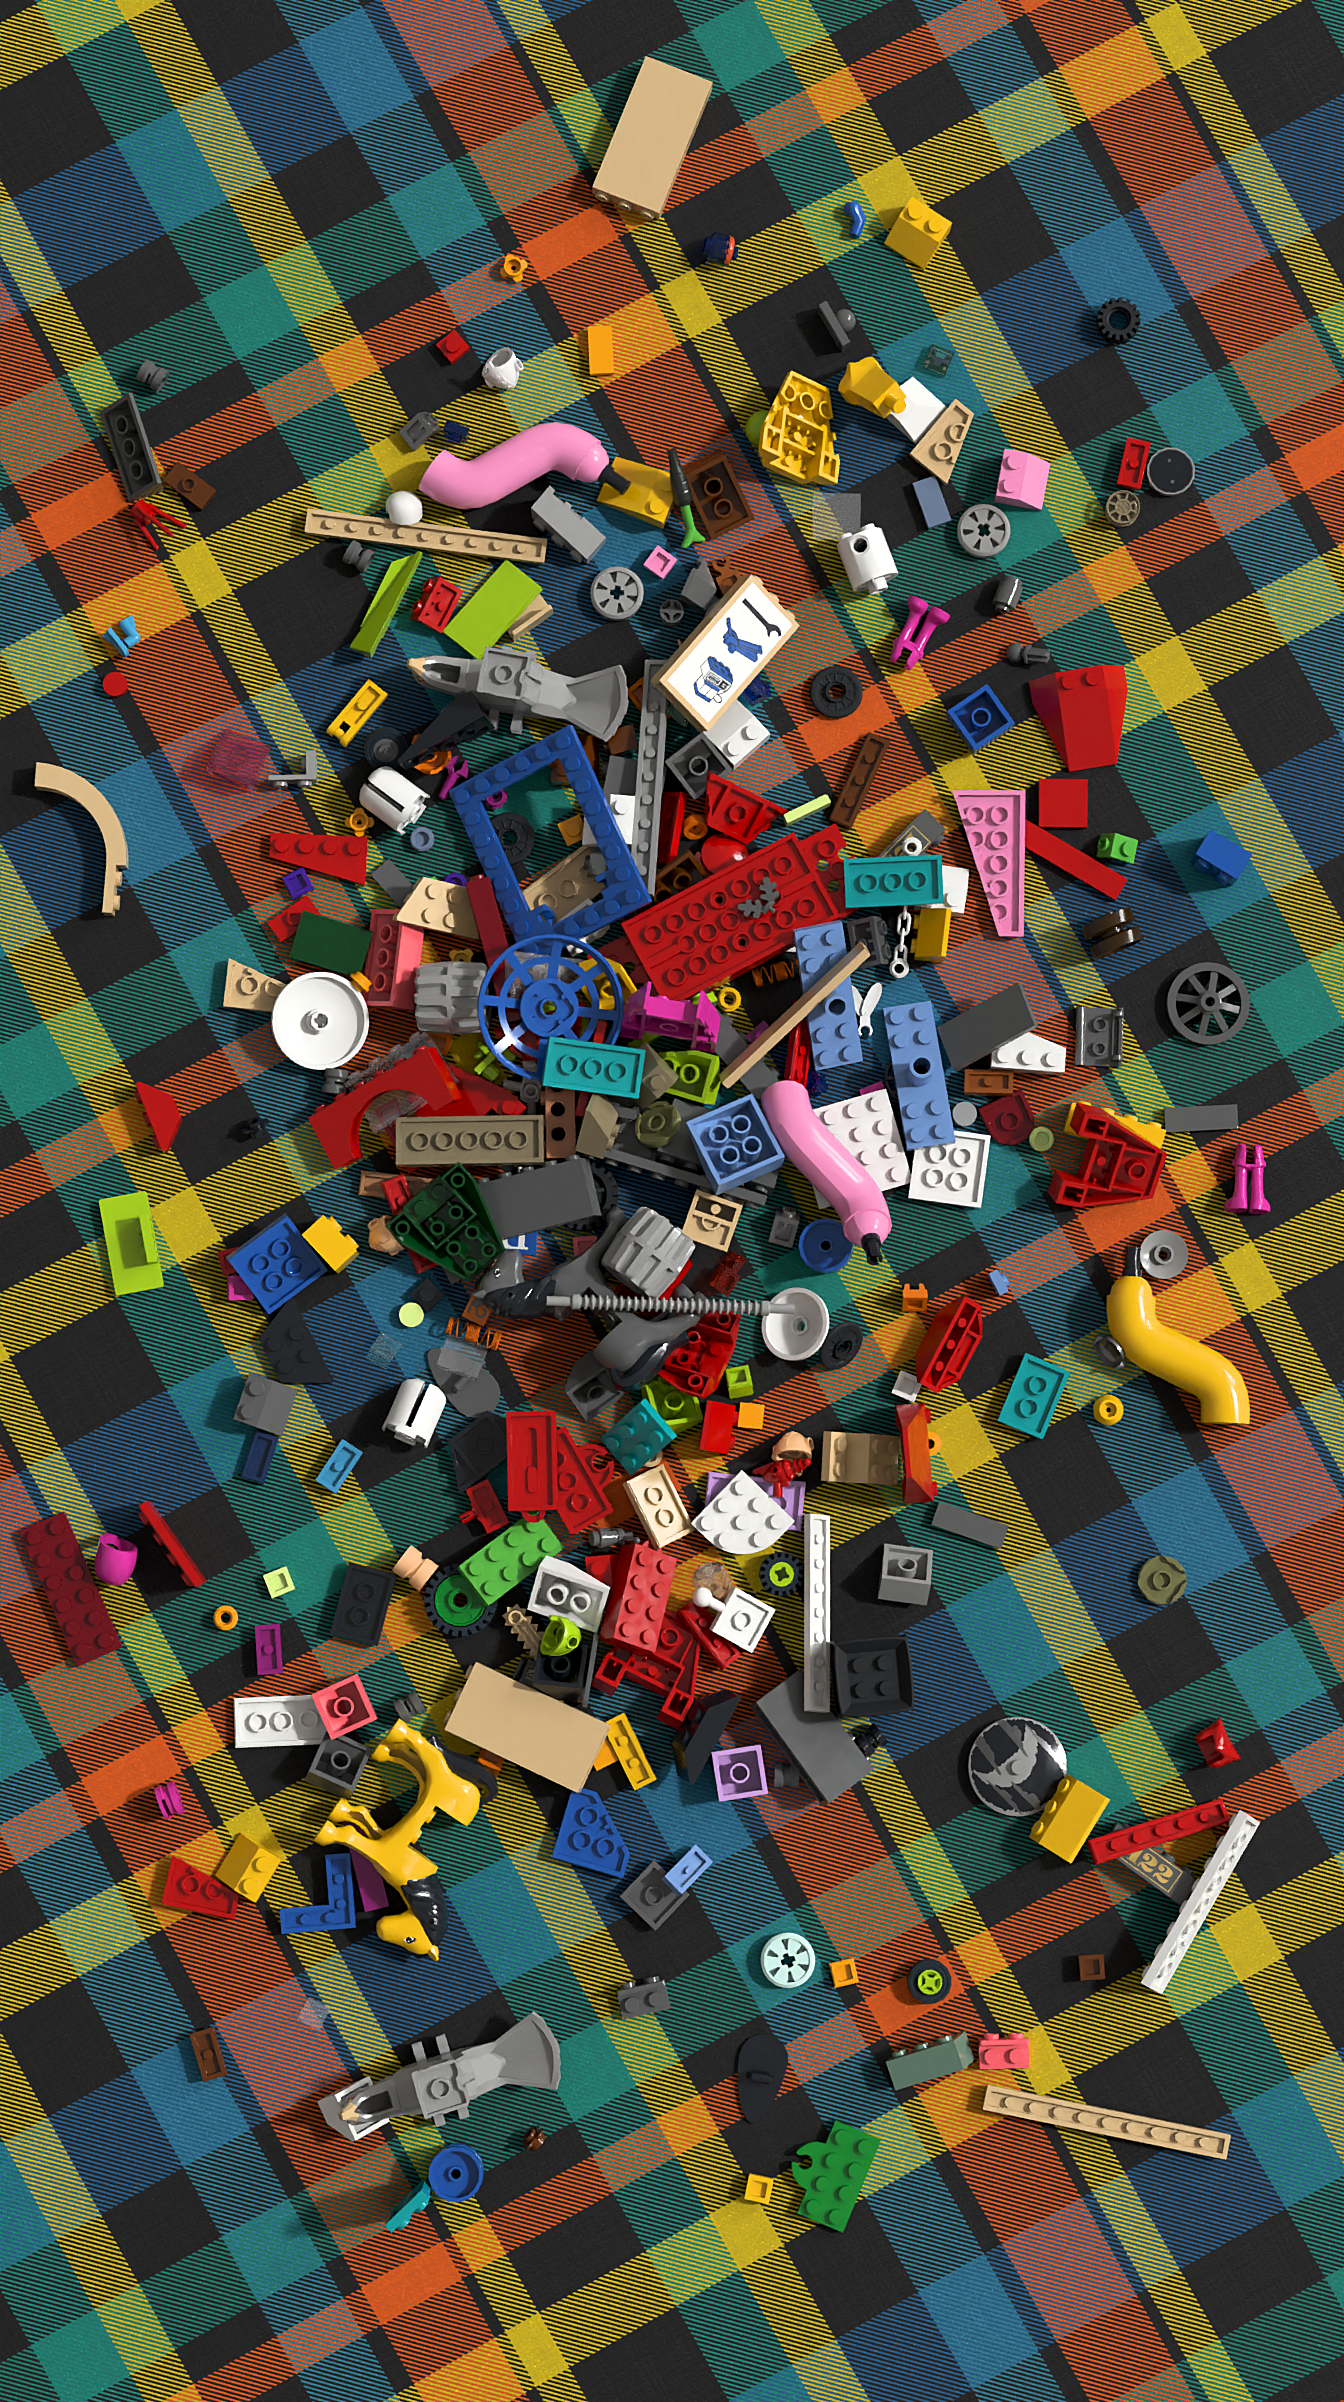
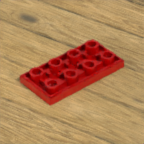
(166, 1537)

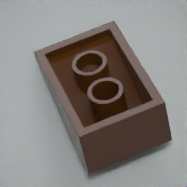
(717, 494)

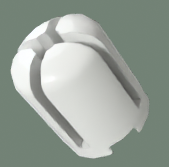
(397, 802)
(426, 1417)

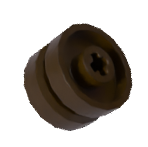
(1110, 929)

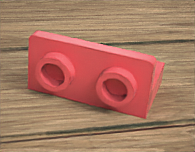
(1003, 2052)

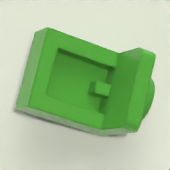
(1117, 847)

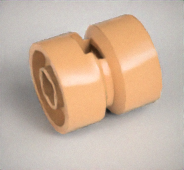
(415, 1568)

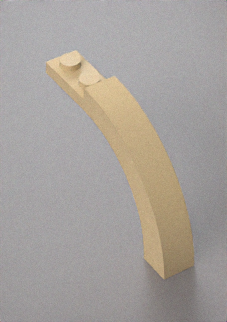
(73, 786)

